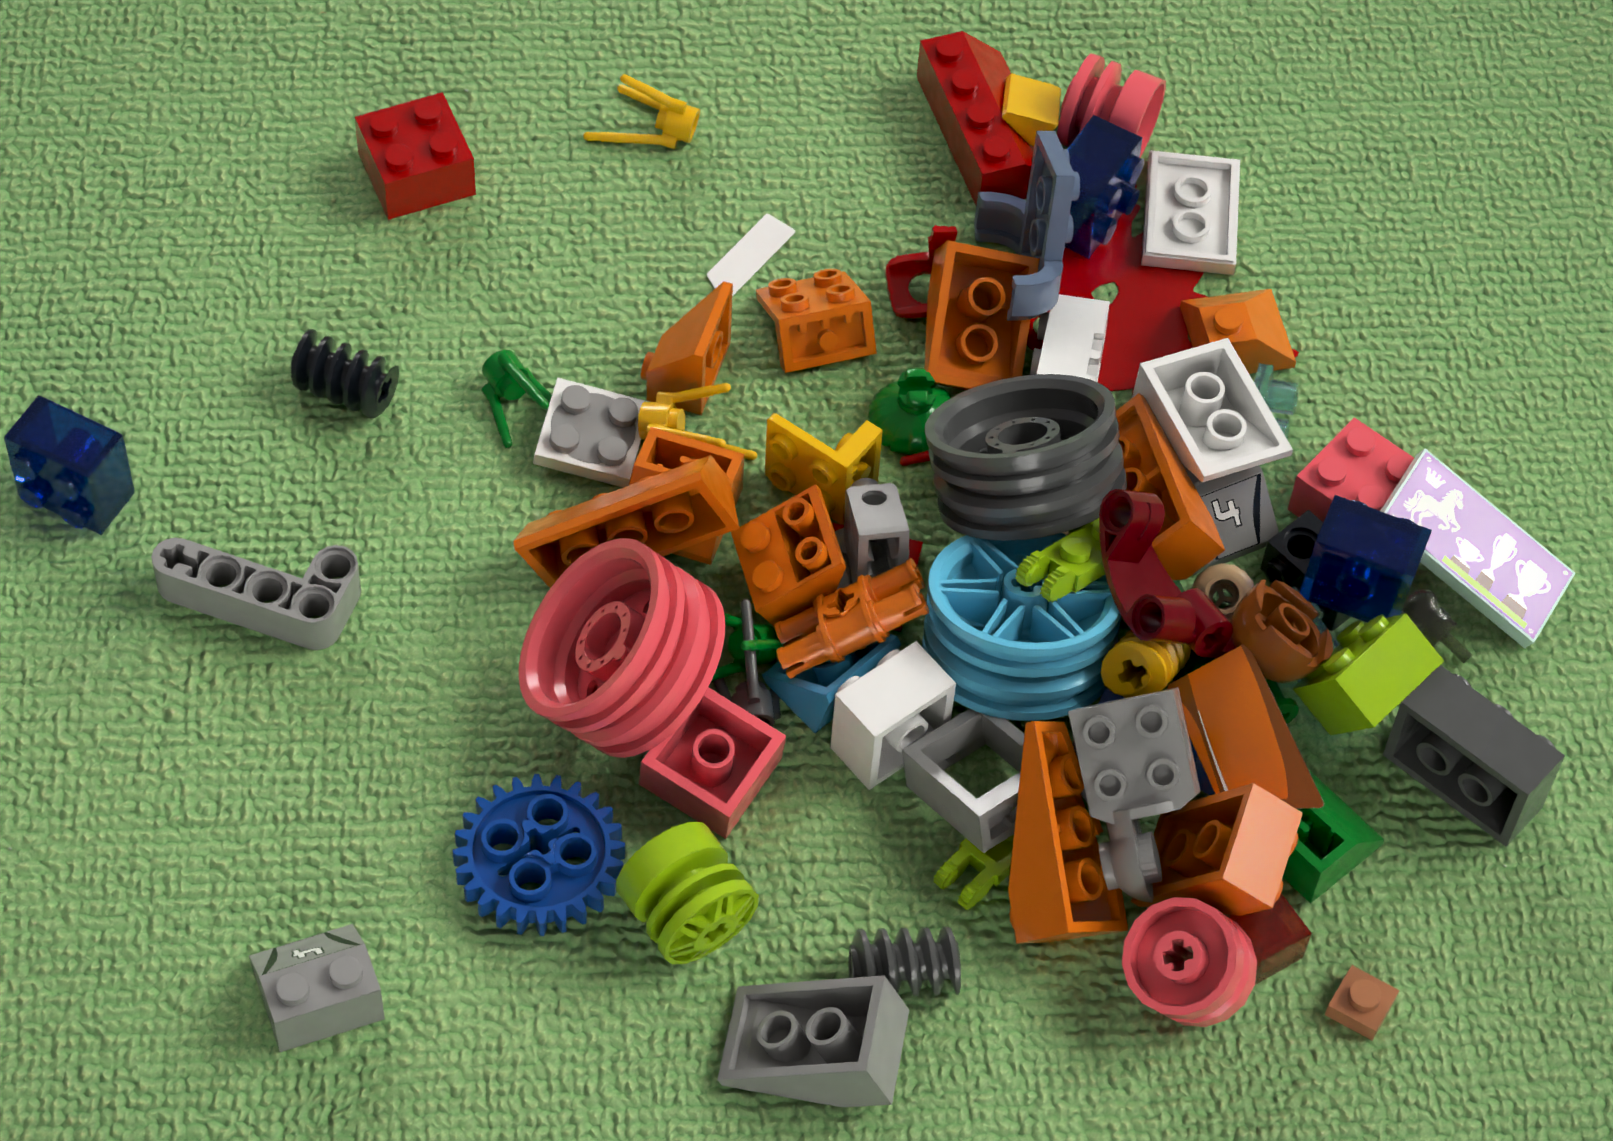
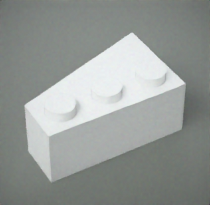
(1072, 338)

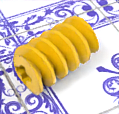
(1142, 666)

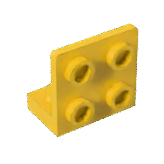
(800, 461)

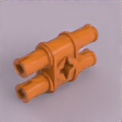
(851, 618)

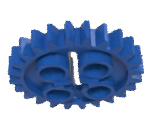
(538, 854)

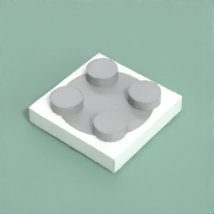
(590, 433)

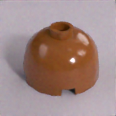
(1280, 632)

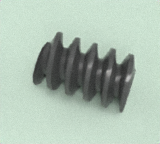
(906, 959)

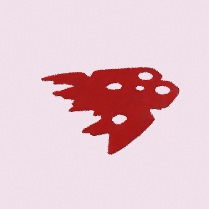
(1145, 314)

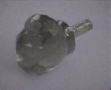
(1434, 621)

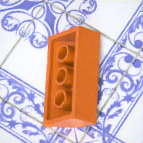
(658, 510)

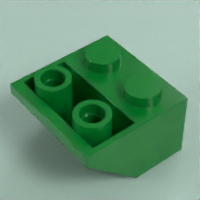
(1328, 845)

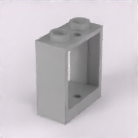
(980, 820)

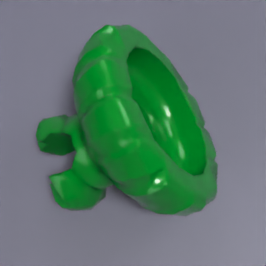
(904, 409)

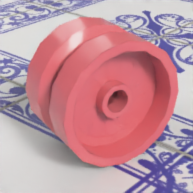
(1183, 988)

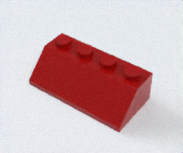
(966, 94)

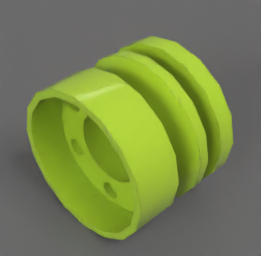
(686, 892)

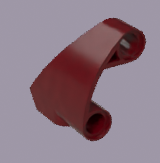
(1143, 588)

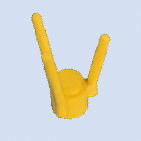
(674, 117)
(668, 418)

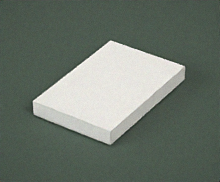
(1191, 212)

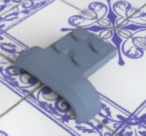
(1034, 225)

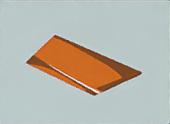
(1243, 730)

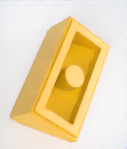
(1030, 106)

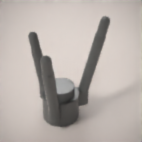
(752, 693)

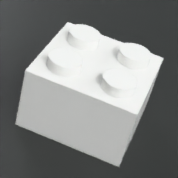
(889, 711)

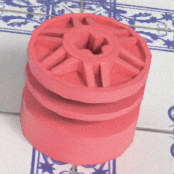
(1099, 93)

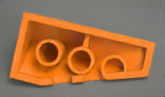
(1055, 858)

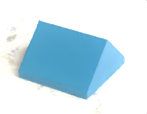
(814, 690)

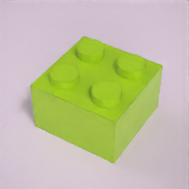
(1368, 673)

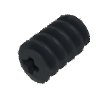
(342, 378)

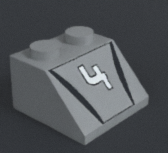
(1239, 510)
(318, 987)

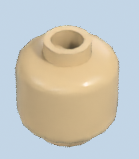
(1228, 578)

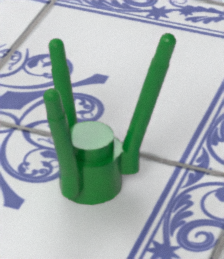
(510, 380)
(765, 645)

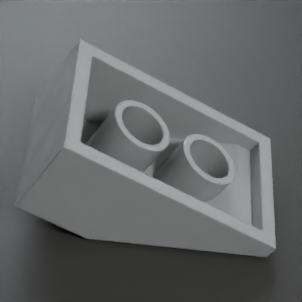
(817, 1041)

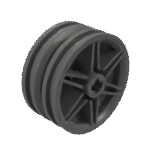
(1025, 456)

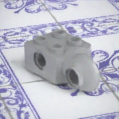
(1133, 767)

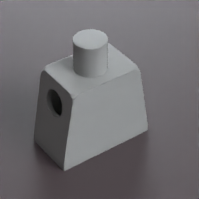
(875, 516)

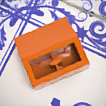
(668, 451)
(790, 556)

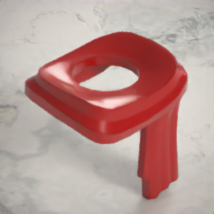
(906, 267)

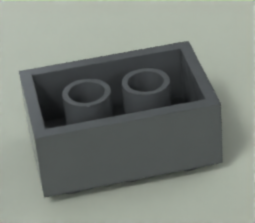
(1473, 754)

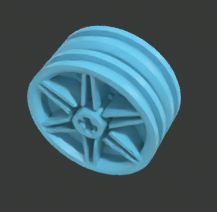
(1006, 642)

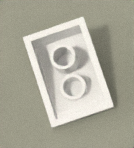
(1211, 410)

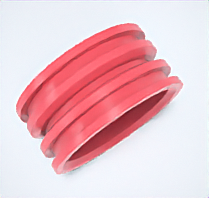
(622, 648)

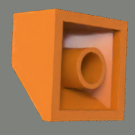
(1247, 320)
(692, 350)

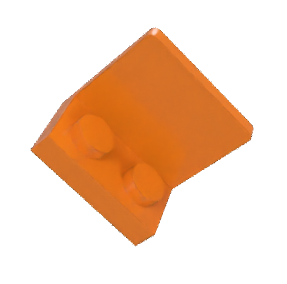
(819, 319)

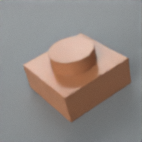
(1361, 1002)

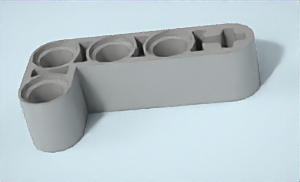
(192, 572)

